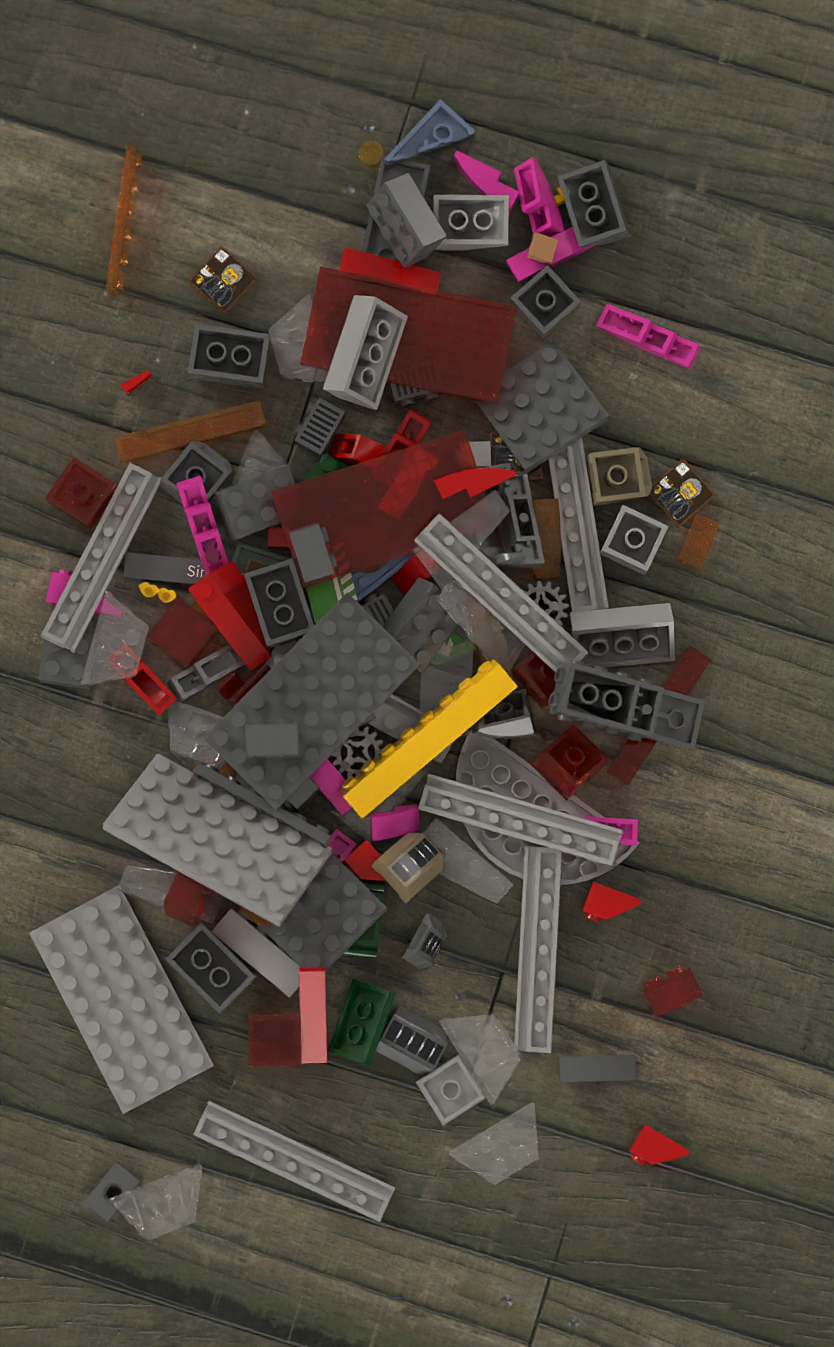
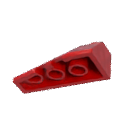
(229, 605)

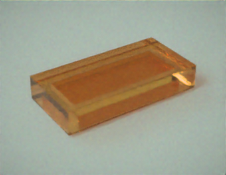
(698, 542)

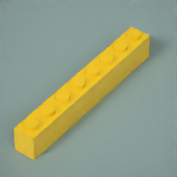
(427, 738)

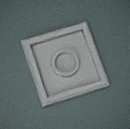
(450, 1090)

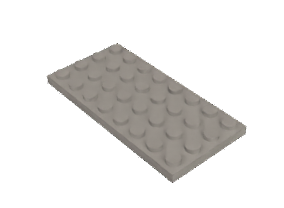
(217, 839)
(121, 999)

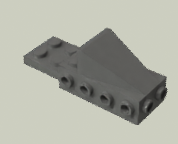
(624, 705)

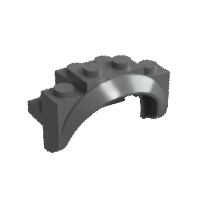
(516, 538)

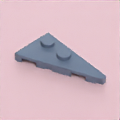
(435, 130)

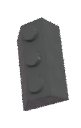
(594, 205)

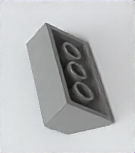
(365, 351)
(625, 635)

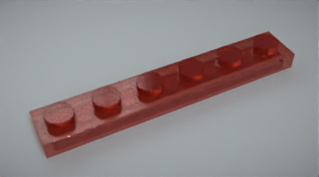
(681, 682)

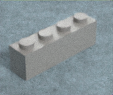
(258, 951)

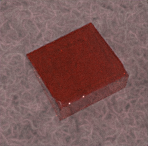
(229, 684)

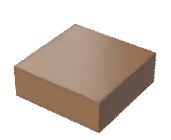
(542, 248)

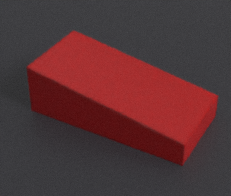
(132, 384)

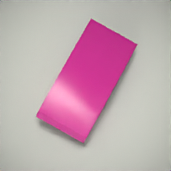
(394, 823)

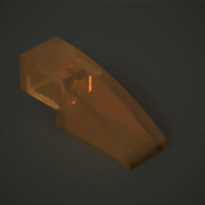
(549, 529)

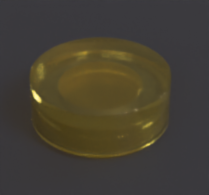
(370, 153)

